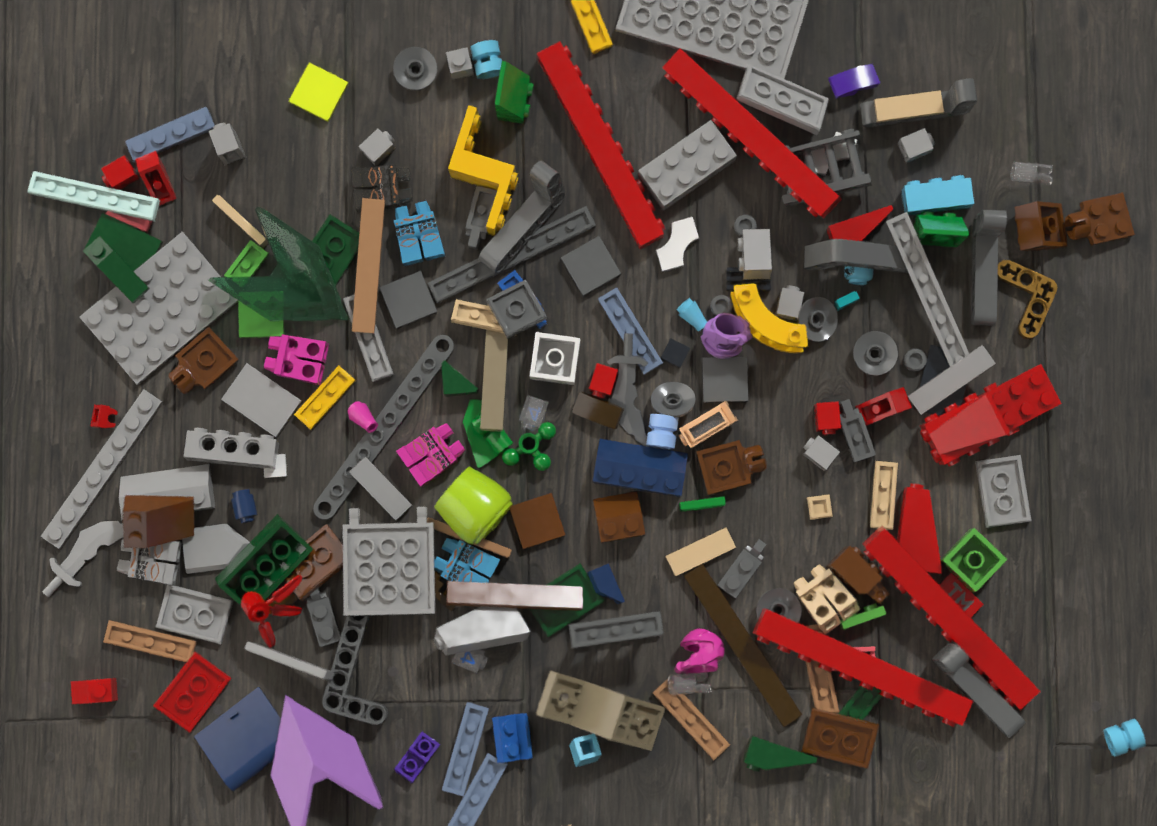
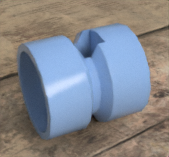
(662, 431)

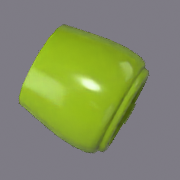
(473, 505)

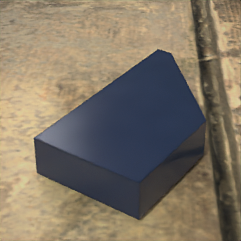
(605, 583)

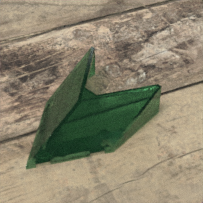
(298, 285)

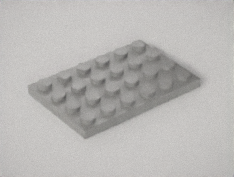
(166, 316)

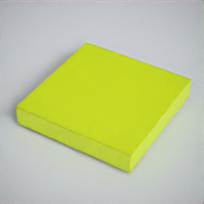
(318, 92)

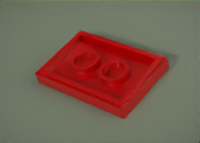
(192, 691)

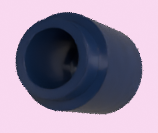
(244, 506)

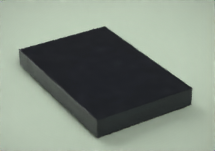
(935, 365)

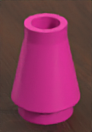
(361, 415)

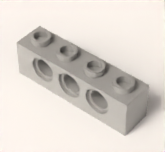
(264, 458)

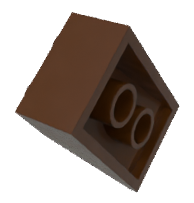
(156, 520)

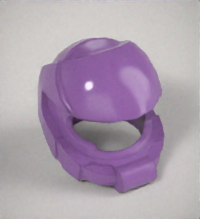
(721, 335)

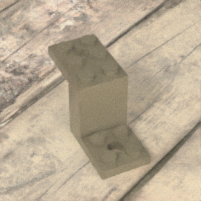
(600, 711)

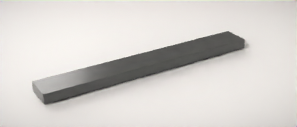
(541, 241)

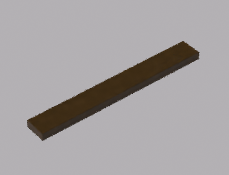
(743, 645)

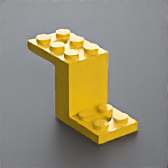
(483, 171)

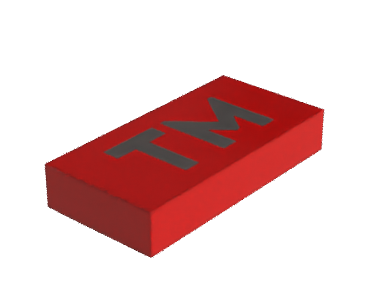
(961, 594)

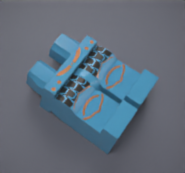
(416, 227)
(462, 560)

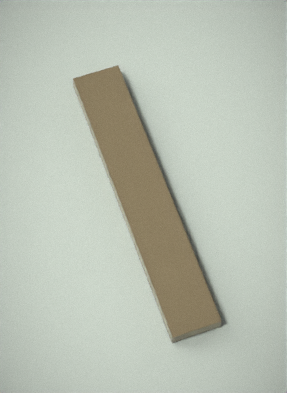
(494, 381)

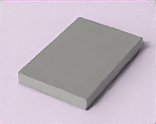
(261, 400)
(1003, 491)
(194, 614)

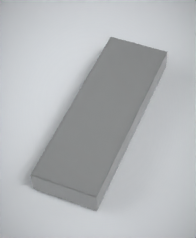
(380, 488)

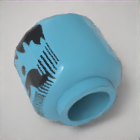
(858, 275)

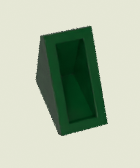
(455, 383)

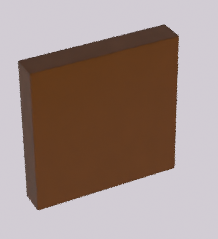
(537, 521)

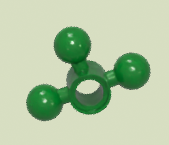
(541, 460)

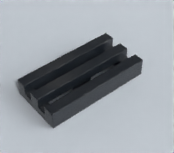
(729, 278)

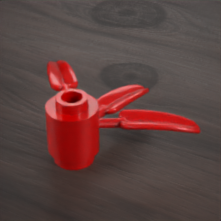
(258, 609)

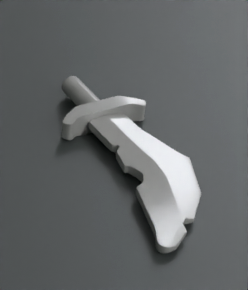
(84, 549)

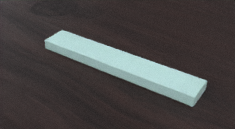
(94, 196)

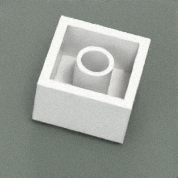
(555, 358)

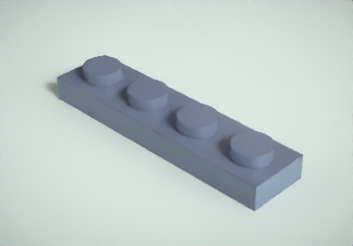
(171, 133)
(625, 322)
(465, 749)
(478, 792)

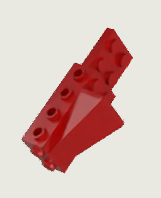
(988, 415)

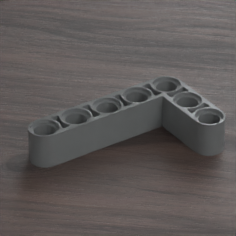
(956, 102)
(527, 219)
(985, 234)
(853, 254)
(954, 665)
(348, 671)

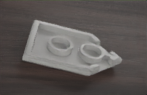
(212, 548)

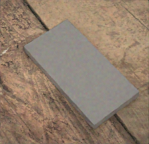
(782, 99)

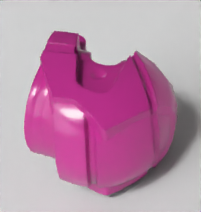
(707, 654)

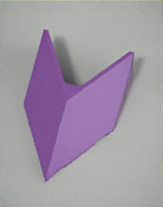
(312, 751)

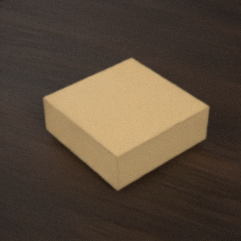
(819, 507)

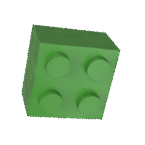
(973, 560)

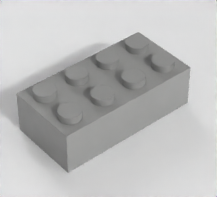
(687, 165)

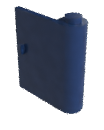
(242, 739)

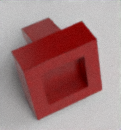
(100, 416)

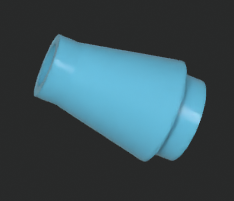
(692, 314)

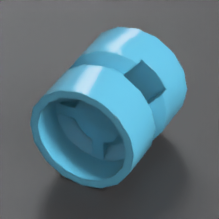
(488, 52)
(1124, 737)

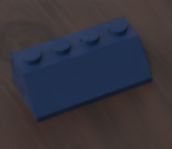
(640, 468)

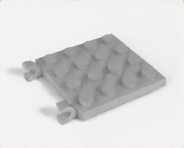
(388, 567)

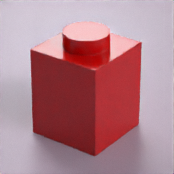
(119, 173)
(603, 381)
(827, 417)

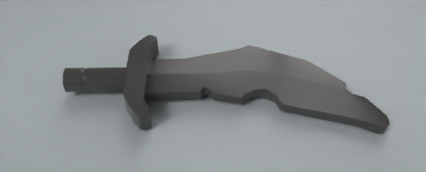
(626, 392)

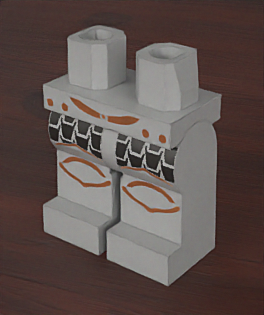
(144, 564)

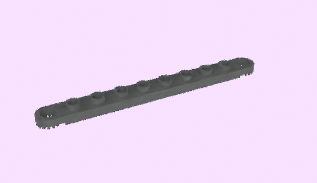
(388, 422)

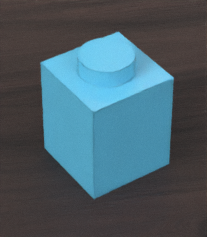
(585, 750)

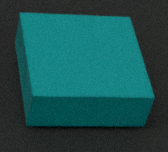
(846, 300)

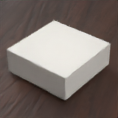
(280, 469)

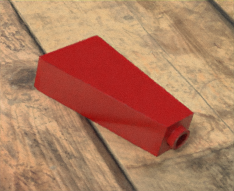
(918, 529)

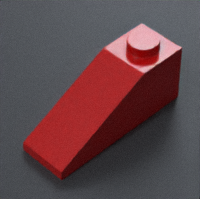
(858, 227)

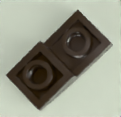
(598, 410)
(442, 597)

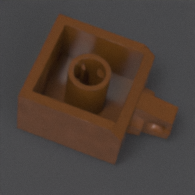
(858, 574)

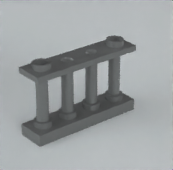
(837, 184)
(616, 629)

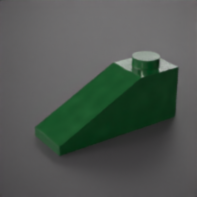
(116, 269)
(770, 755)

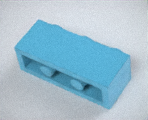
(937, 195)

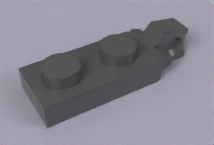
(479, 215)
(855, 432)
(742, 569)
(323, 618)

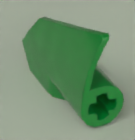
(484, 444)

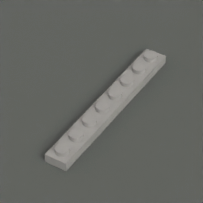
(927, 288)
(102, 469)

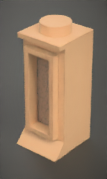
(707, 425)

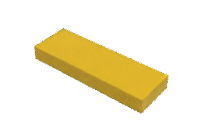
(592, 25)
(324, 397)

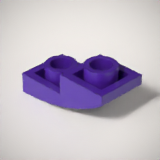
(853, 80)
(416, 757)

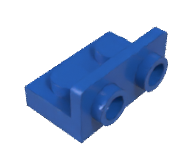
(512, 737)

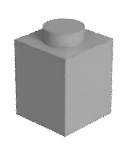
(459, 63)
(916, 145)
(377, 146)
(789, 303)
(820, 452)

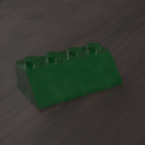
(264, 561)

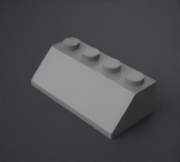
(186, 481)

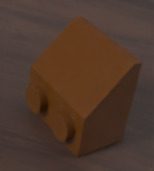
(1040, 226)
(619, 517)

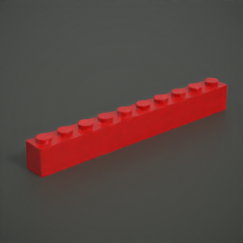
(752, 134)
(600, 145)
(950, 617)
(863, 667)

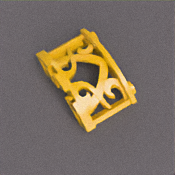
(764, 325)

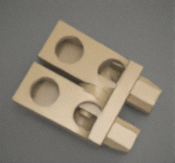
(822, 590)

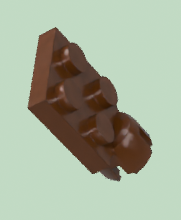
(1101, 220)
(202, 362)
(729, 465)

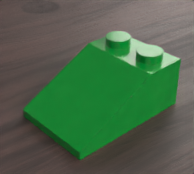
(512, 94)
(940, 230)

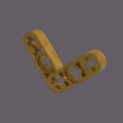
(1034, 289)

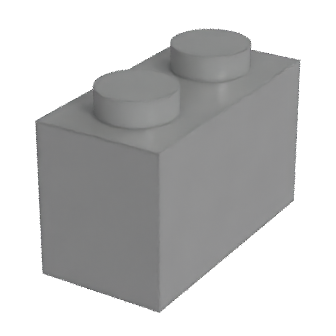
(226, 143)
(755, 254)

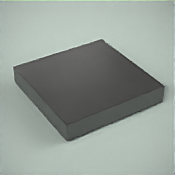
(591, 266)
(408, 299)
(516, 309)
(725, 379)

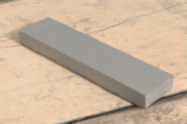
(371, 348)
(951, 379)
(289, 660)

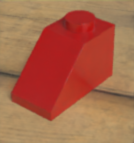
(155, 177)
(884, 406)
(94, 691)

